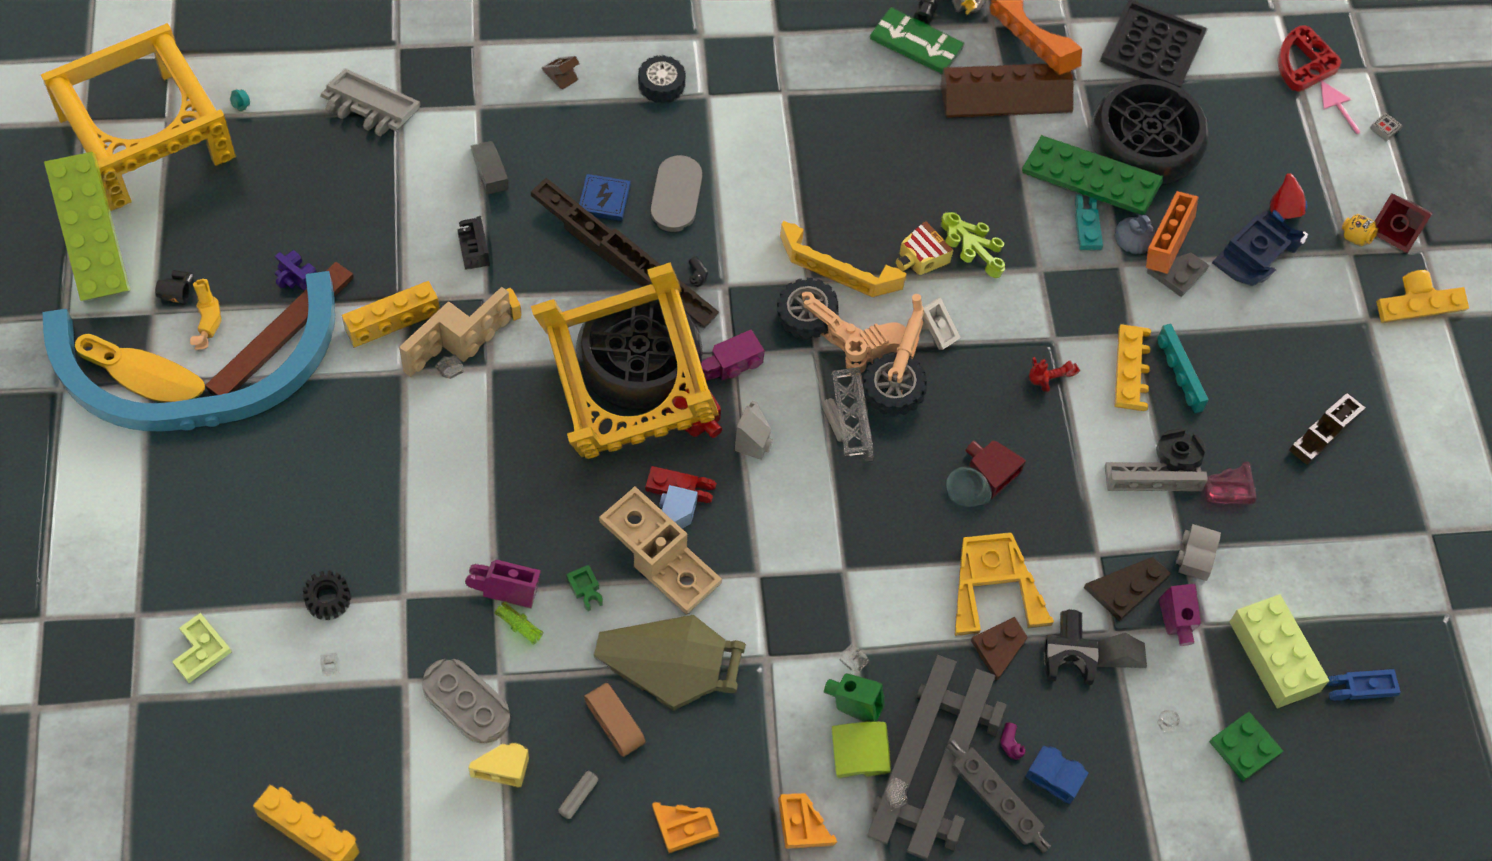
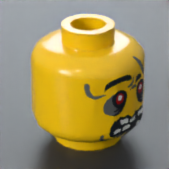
(1359, 230)

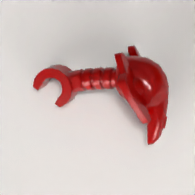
(1040, 375)

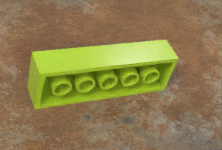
(87, 226)

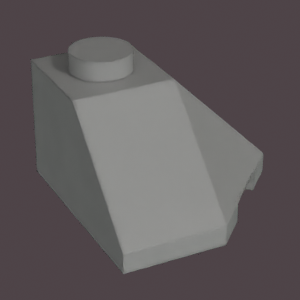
(753, 432)

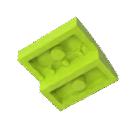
(861, 749)

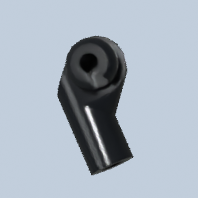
(700, 272)

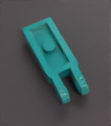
(1088, 225)

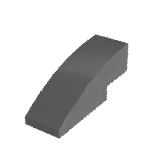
(490, 167)

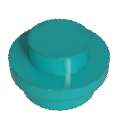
(239, 99)

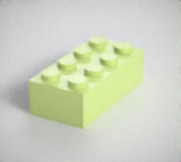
(1278, 651)

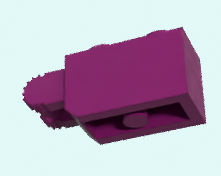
(733, 357)
(505, 582)

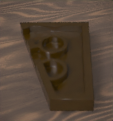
(1127, 587)

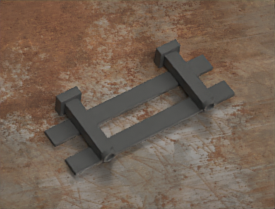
(970, 711)

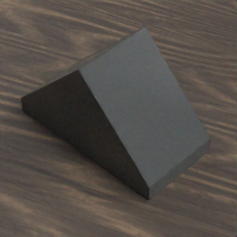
(1122, 652)

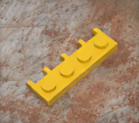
(1129, 367)

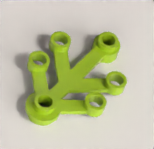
(953, 224)

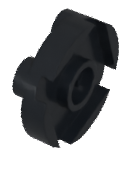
(1175, 459)

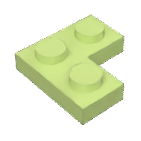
(206, 650)

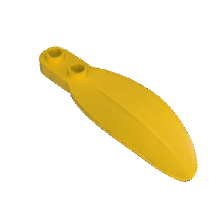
(141, 370)

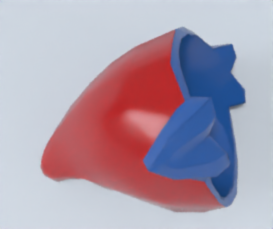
(1288, 200)

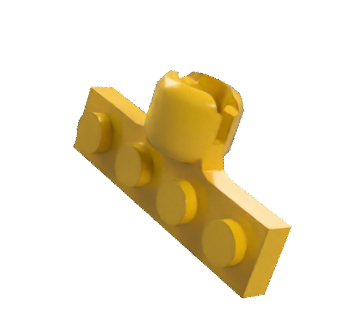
(1421, 299)

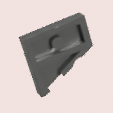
(1182, 274)

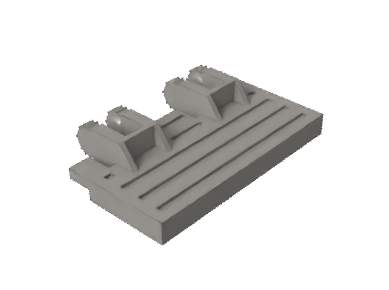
(368, 97)

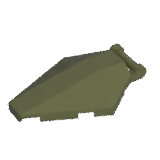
(671, 658)

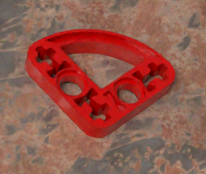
(1306, 39)

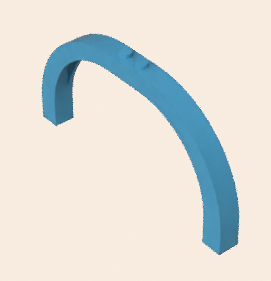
(199, 411)

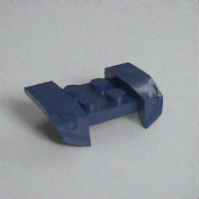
(1256, 248)

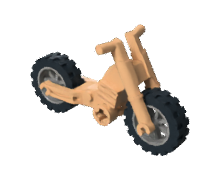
(865, 346)

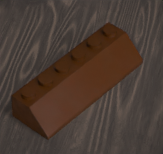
(1006, 90)

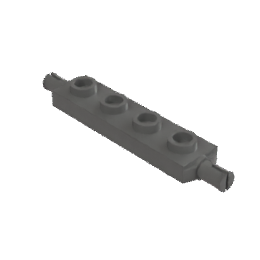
(998, 796)

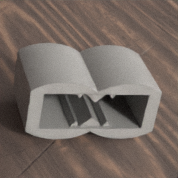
(1198, 552)

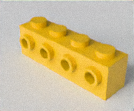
(390, 314)
(304, 827)

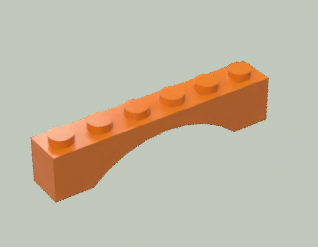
(1057, 51)

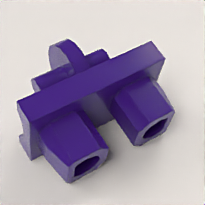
(288, 272)

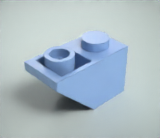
(679, 505)

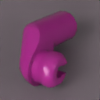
(1009, 745)

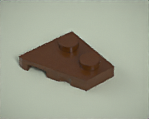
(1000, 645)

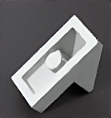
(939, 324)

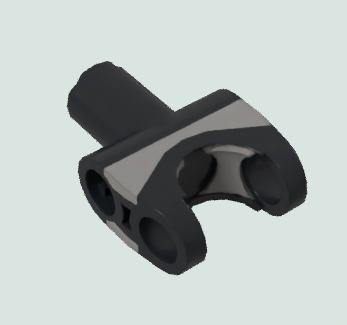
(1071, 648)

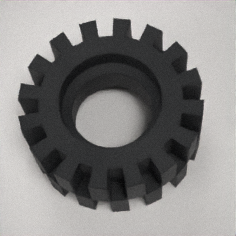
(329, 608)

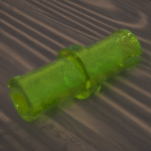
(519, 622)

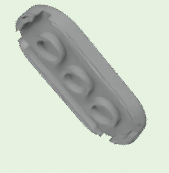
(676, 193)
(466, 700)

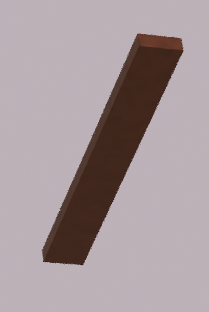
(271, 339)

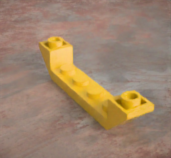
(889, 281)

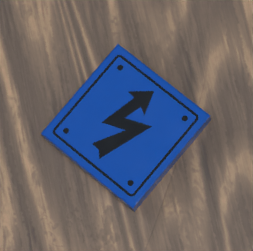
(605, 196)

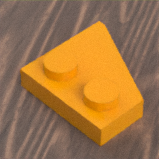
(802, 823)

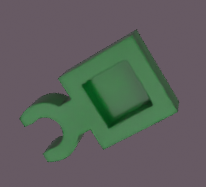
(584, 584)

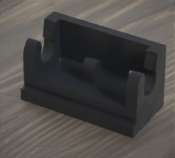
(473, 243)

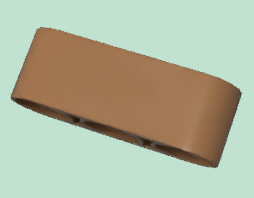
(614, 719)

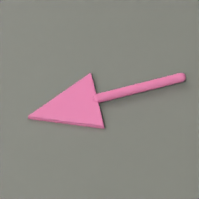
(1333, 97)

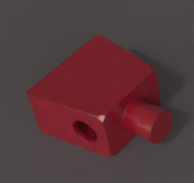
(996, 464)

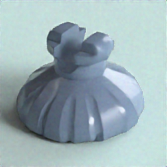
(1135, 234)

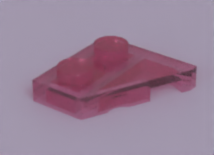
(1231, 486)

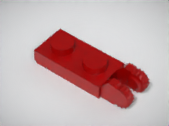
(660, 479)

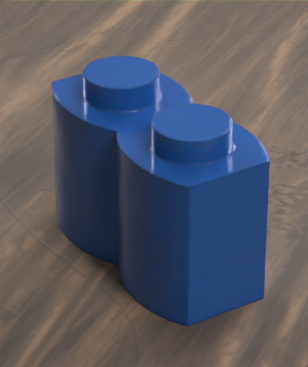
(1057, 774)

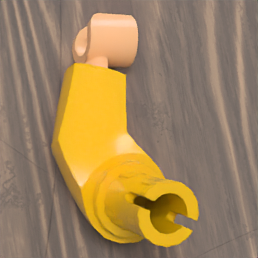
(210, 314)

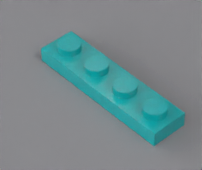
(1184, 372)

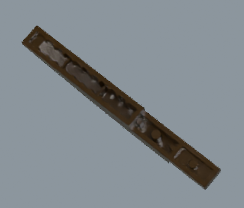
(614, 247)

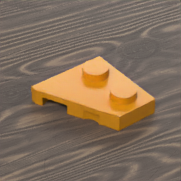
(684, 825)

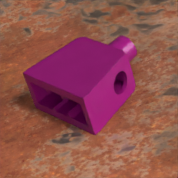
(1181, 612)

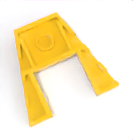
(989, 562)

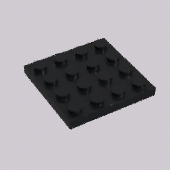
(1153, 44)

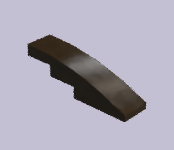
(1327, 429)

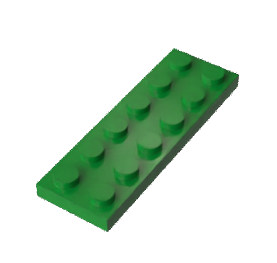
(1092, 175)

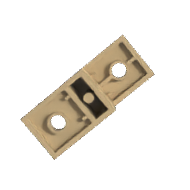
(455, 332)
(660, 550)

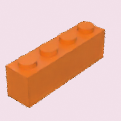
(1172, 232)

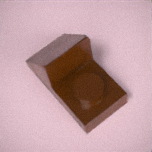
(562, 71)

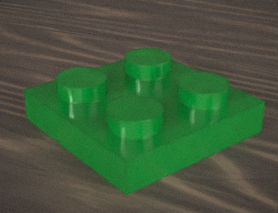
(1246, 746)

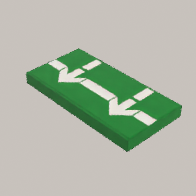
(916, 40)

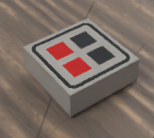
(1386, 126)

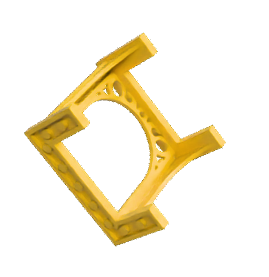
(209, 122)
(586, 435)

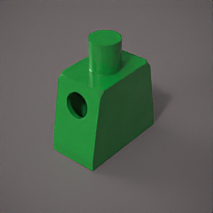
(857, 697)

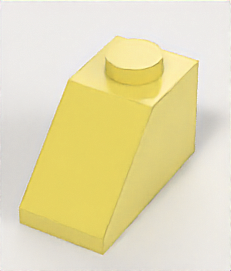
(502, 765)

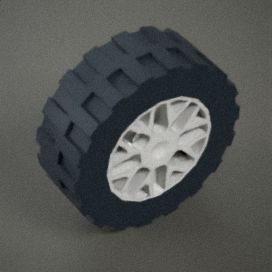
(661, 79)

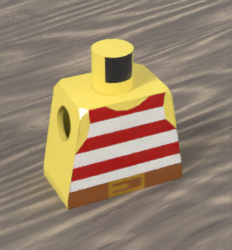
(924, 250)

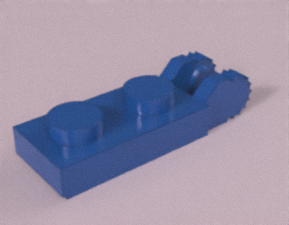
(1365, 685)

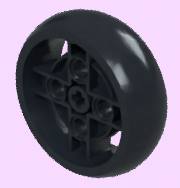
(1150, 128)
(638, 388)

